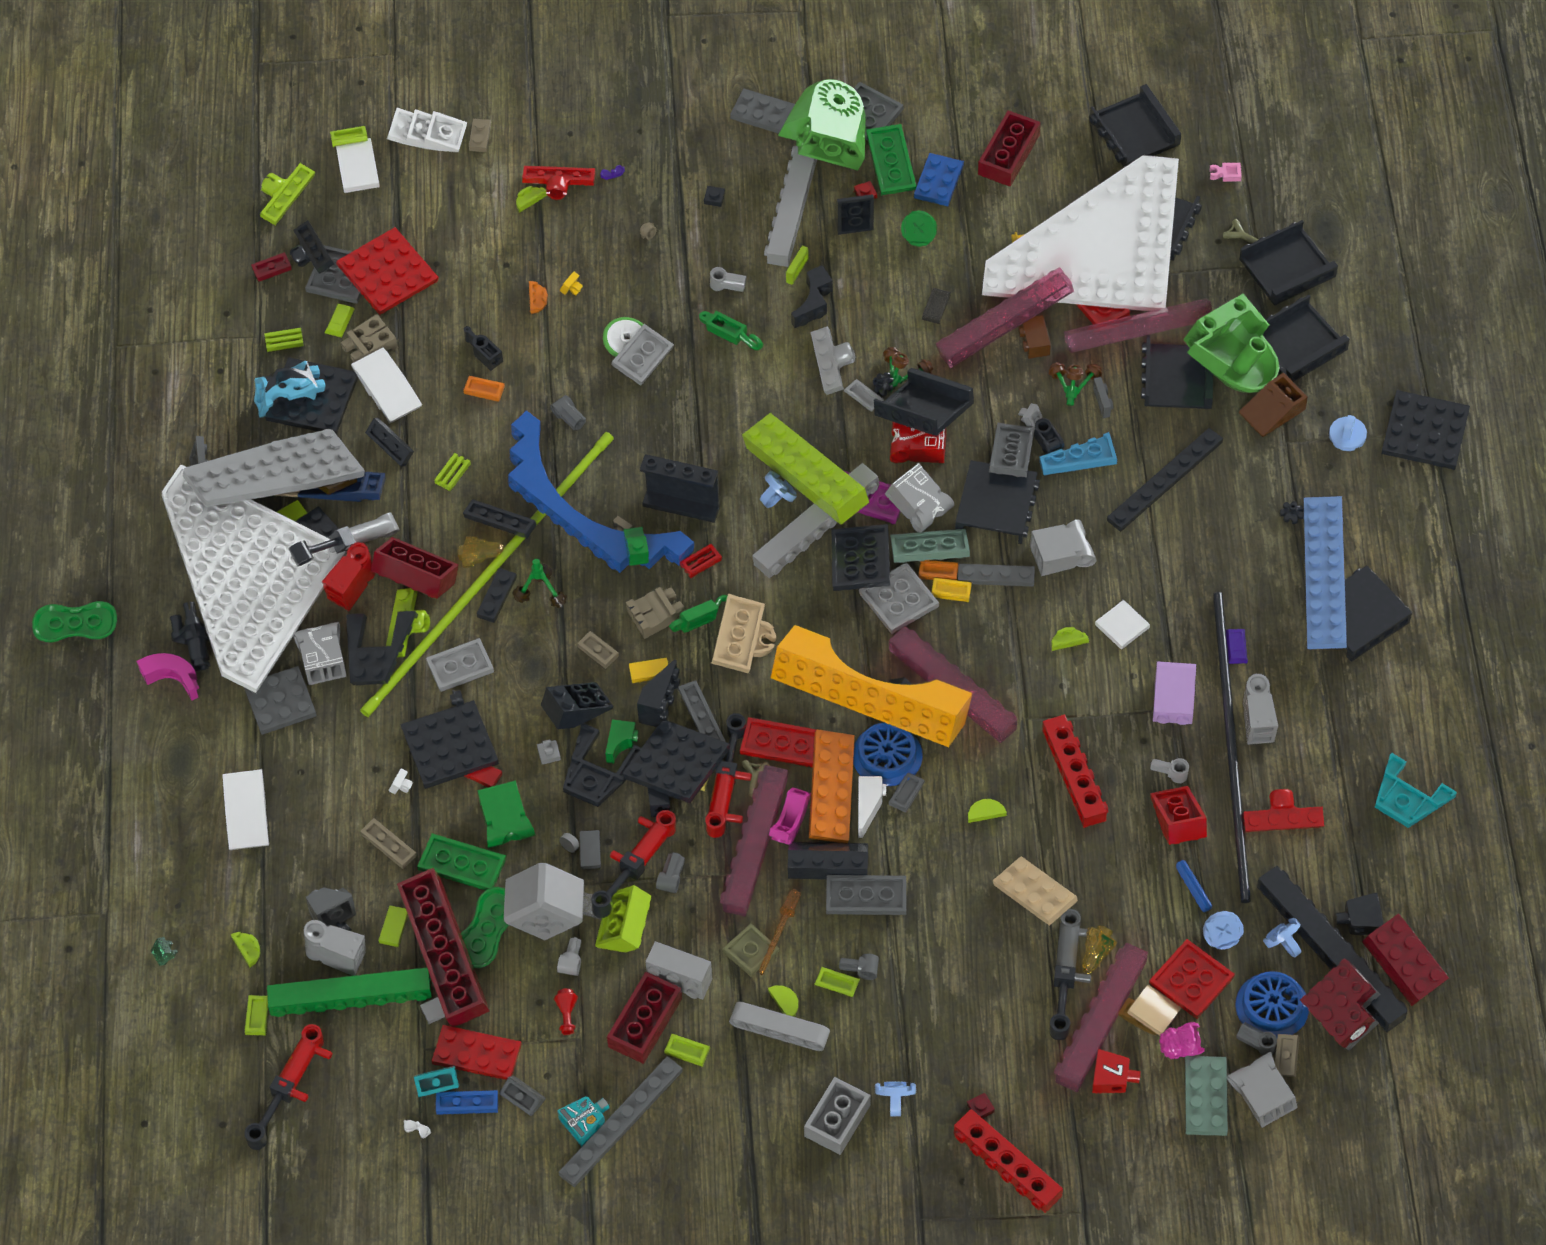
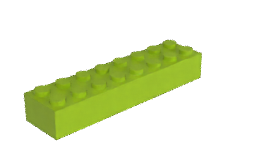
(805, 468)

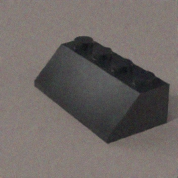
(821, 859)

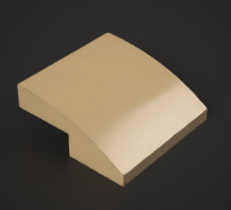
(1154, 1010)

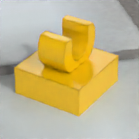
(571, 284)

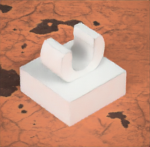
(400, 783)

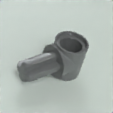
(866, 966)

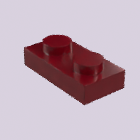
(271, 267)

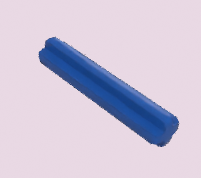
(1194, 886)

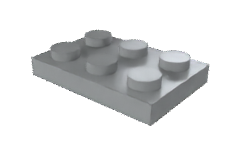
(642, 354)
(460, 665)

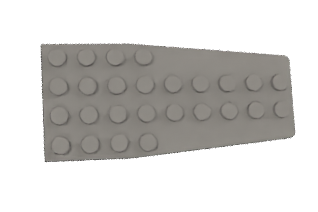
(274, 469)

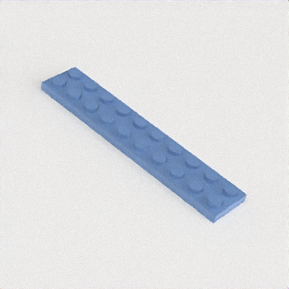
(1324, 573)

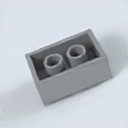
(681, 969)
(837, 1115)

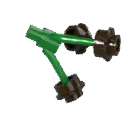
(541, 573)

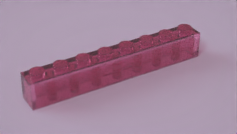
(1004, 317)
(1136, 325)
(934, 666)
(754, 840)
(1101, 1017)

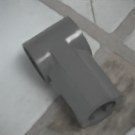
(565, 409)
(669, 878)
(1256, 1039)

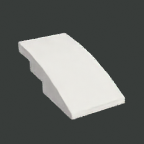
(427, 130)
(357, 166)
(386, 385)
(245, 809)

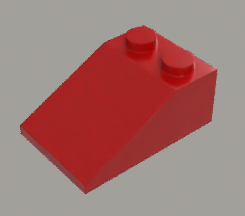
(1179, 815)

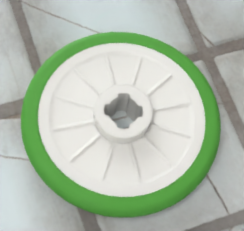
(618, 330)

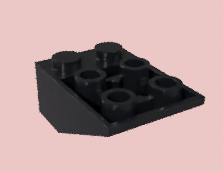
(658, 695)
(574, 704)

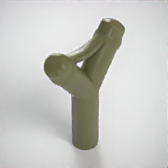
(1239, 234)
(748, 767)

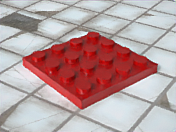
(387, 271)

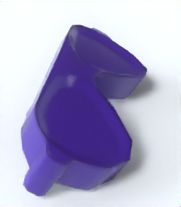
(619, 170)

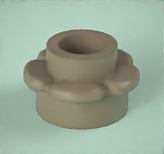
(648, 230)

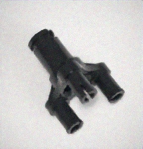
(192, 634)

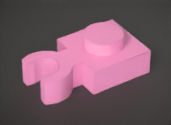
(1229, 172)

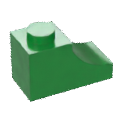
(636, 546)
(621, 737)

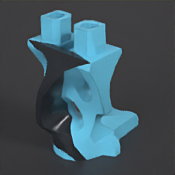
(297, 377)

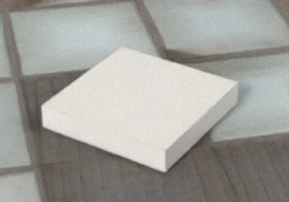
(1122, 624)

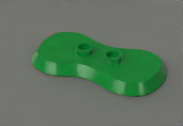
(59, 622)
(486, 928)

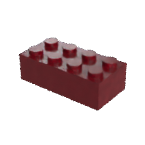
(1009, 148)
(414, 567)
(1405, 959)
(644, 1017)

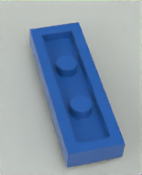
(467, 1102)

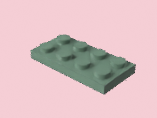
(929, 545)
(1206, 1095)

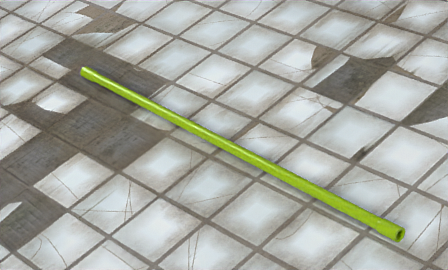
(372, 704)

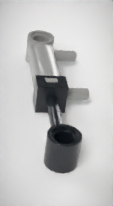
(344, 537)

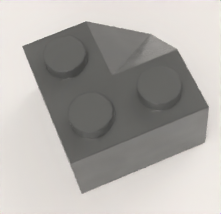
(330, 905)

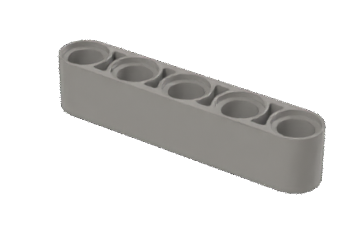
(779, 1026)

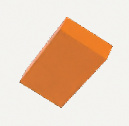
(484, 388)
(938, 569)

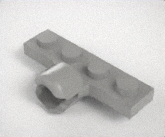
(831, 359)

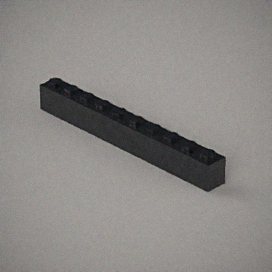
(1328, 942)

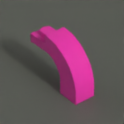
(169, 666)
(791, 816)

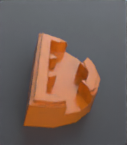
(538, 297)

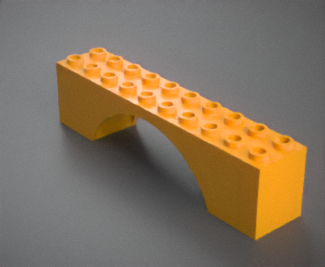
(926, 709)

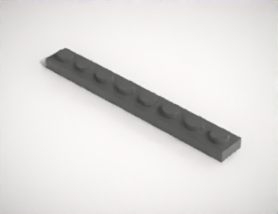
(620, 1121)

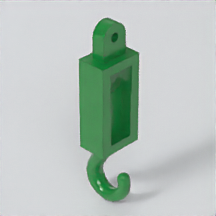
(731, 331)
(697, 615)

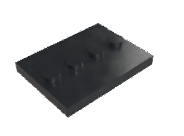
(860, 557)

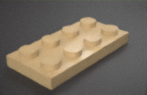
(1035, 890)

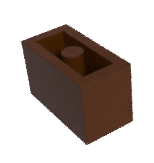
(1035, 337)

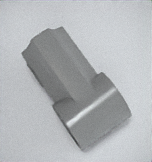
(722, 280)

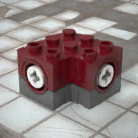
(1342, 1004)

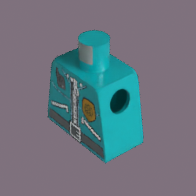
(583, 1118)

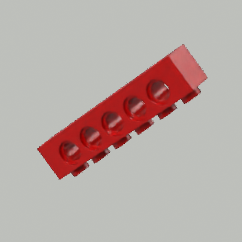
(1088, 813)
(973, 1123)

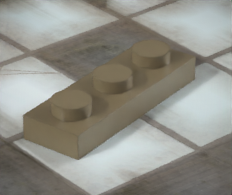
(388, 843)

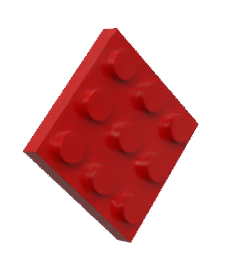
(1191, 979)

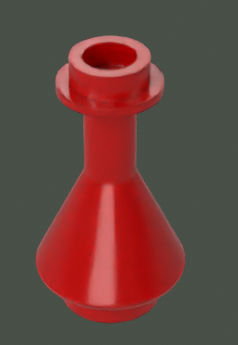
(566, 1001)

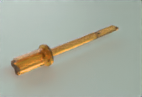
(787, 911)

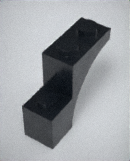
(815, 305)

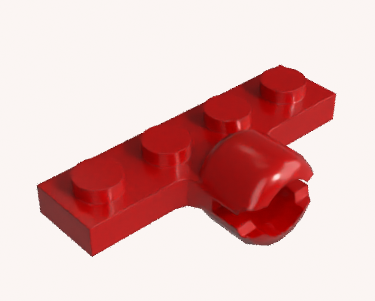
(558, 178)
(1283, 815)

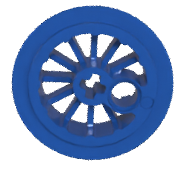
(889, 775)
(1290, 987)

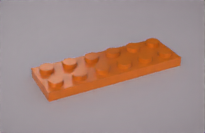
(831, 786)

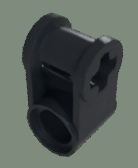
(1049, 439)

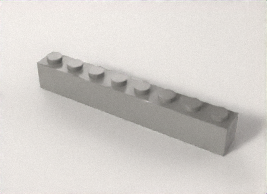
(790, 209)
(804, 530)

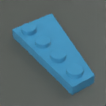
(1088, 455)

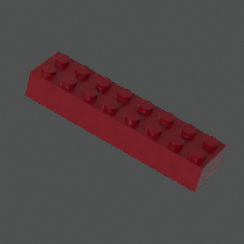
(443, 947)

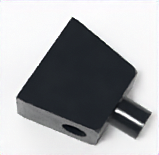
(1361, 915)

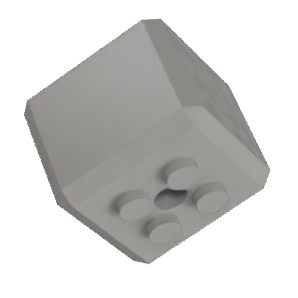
(543, 901)

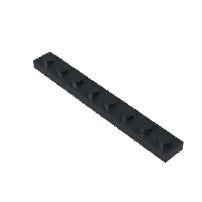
(1164, 479)

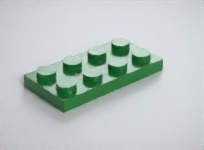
(891, 159)
(462, 862)

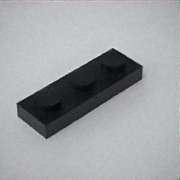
(389, 442)
(496, 595)

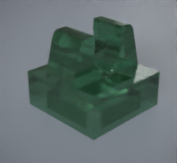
(162, 951)

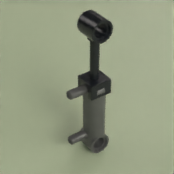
(1065, 969)

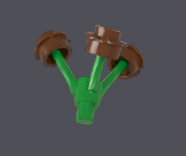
(899, 361)
(1074, 373)

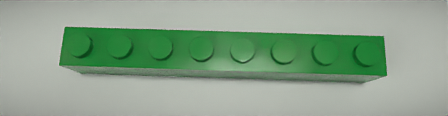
(349, 992)

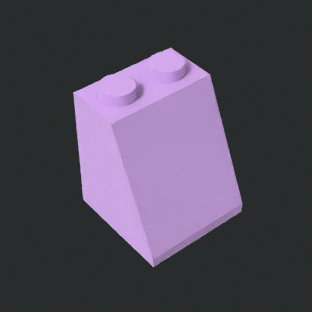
(1174, 693)

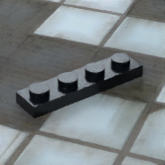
(499, 518)

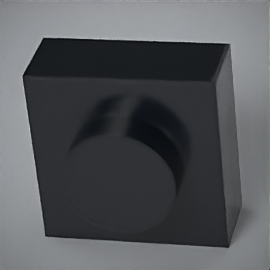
(714, 196)

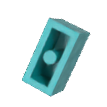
(436, 1081)

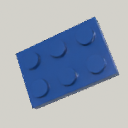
(938, 179)

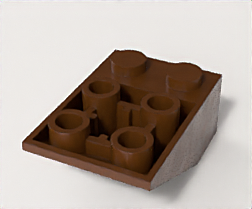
(1274, 405)

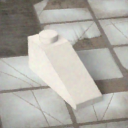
(870, 800)

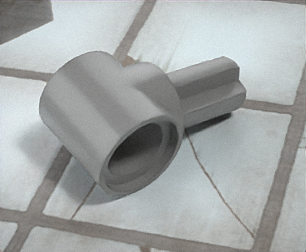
(1170, 769)
(570, 961)

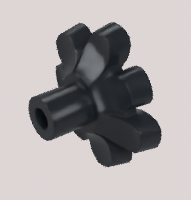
(882, 383)
(1292, 512)

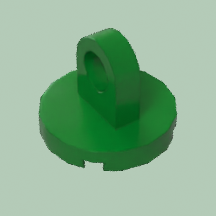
(919, 228)

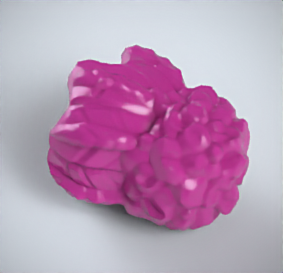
(1181, 1041)

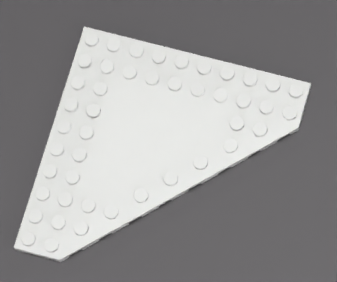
(1106, 242)
(245, 577)

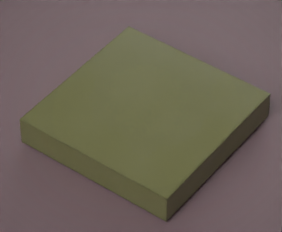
(749, 949)

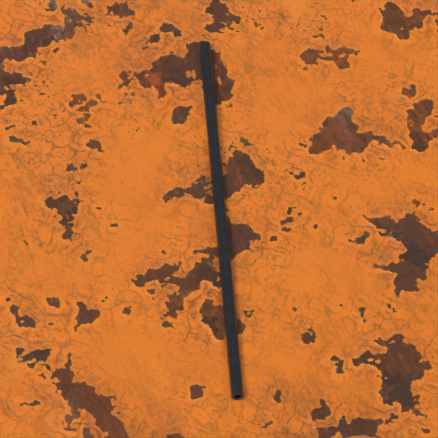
(1231, 749)

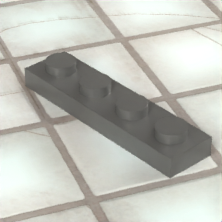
(996, 574)
(699, 710)

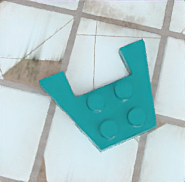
(1404, 801)

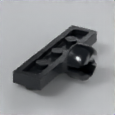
(310, 249)

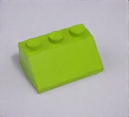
(625, 924)

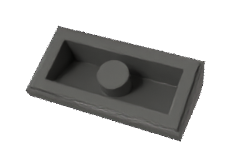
(522, 1095)

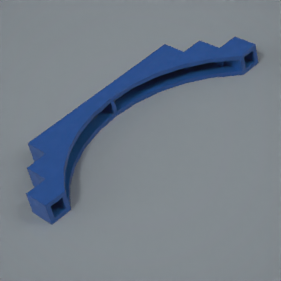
(606, 543)

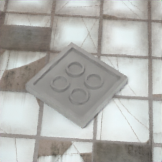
(902, 601)

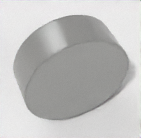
(569, 842)

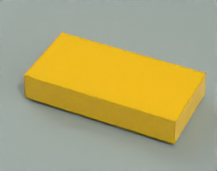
(951, 589)
(646, 670)

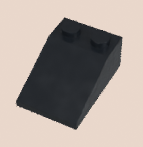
(854, 214)

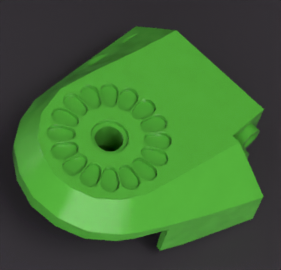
(828, 124)
(1233, 346)

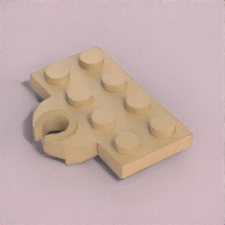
(742, 634)

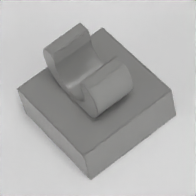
(1030, 415)
(548, 751)

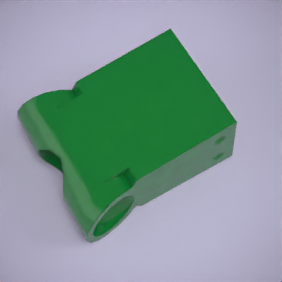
(504, 814)

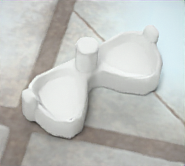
(410, 1126)

